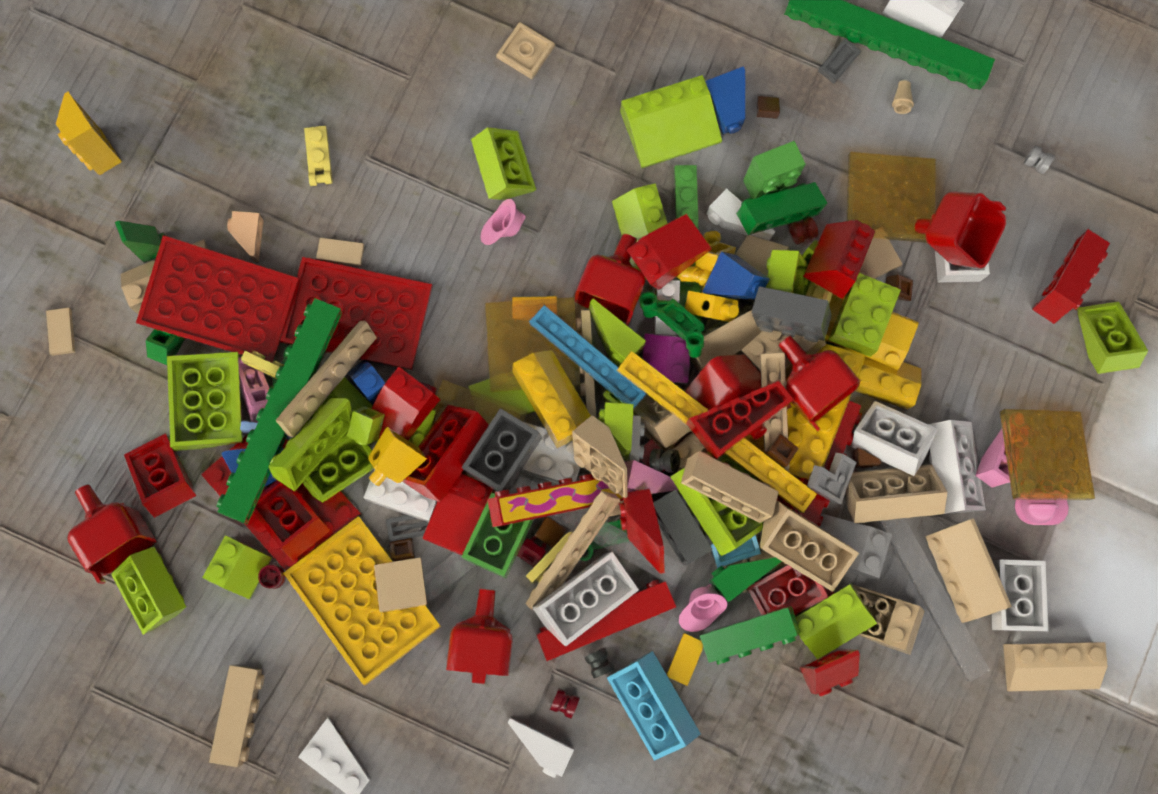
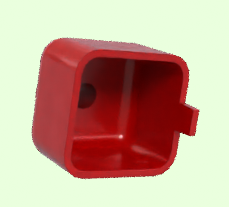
(964, 228)
(612, 282)
(725, 380)
(817, 380)
(107, 534)
(481, 642)

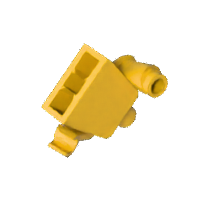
(705, 265)

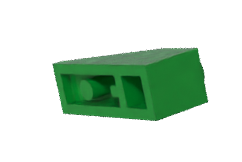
(140, 239)
(162, 344)
(738, 577)

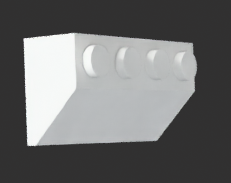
(956, 464)
(585, 598)

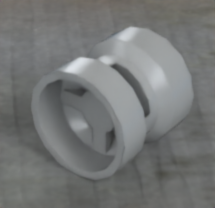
(1039, 159)

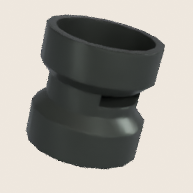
(664, 460)
(599, 657)

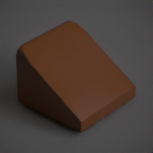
(768, 107)
(902, 283)
(781, 451)
(864, 459)
(550, 532)
(402, 550)

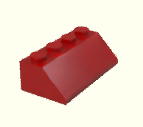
(839, 256)
(446, 451)

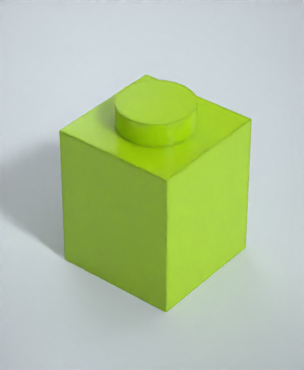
(365, 425)

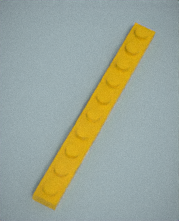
(743, 453)

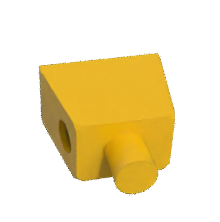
(719, 309)
(394, 458)

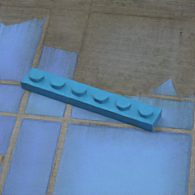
(586, 356)

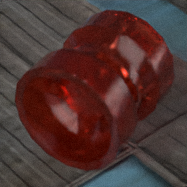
(803, 230)

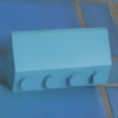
(654, 706)

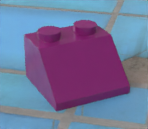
(667, 356)

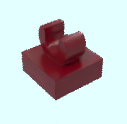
(531, 552)

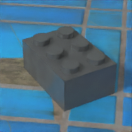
(791, 314)
(502, 451)
(681, 528)

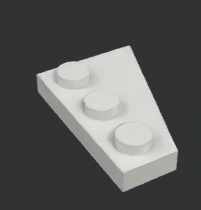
(334, 760)

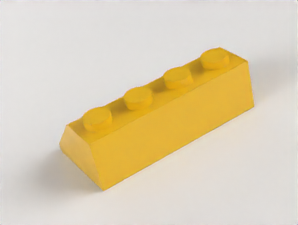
(85, 137)
(895, 340)
(888, 384)
(551, 395)

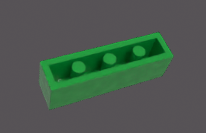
(781, 208)
(750, 634)

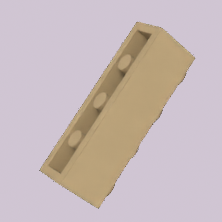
(729, 486)
(236, 716)

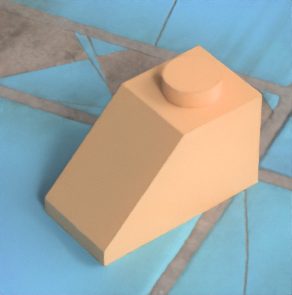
(247, 231)

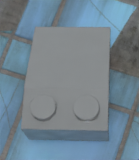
(867, 541)

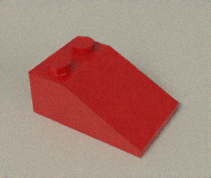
(669, 251)
(404, 403)
(159, 476)
(458, 514)
(289, 519)
(642, 526)
(786, 589)
(831, 670)

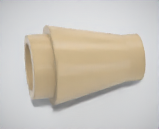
(903, 98)

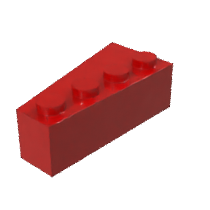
(1073, 277)
(732, 422)

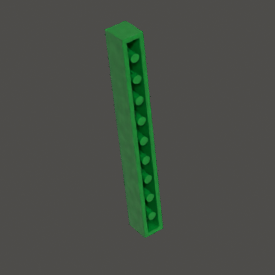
(894, 39)
(268, 437)

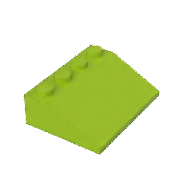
(671, 121)
(204, 400)
(722, 524)

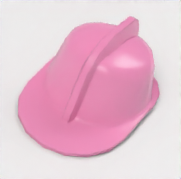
(503, 223)
(1041, 511)
(703, 609)

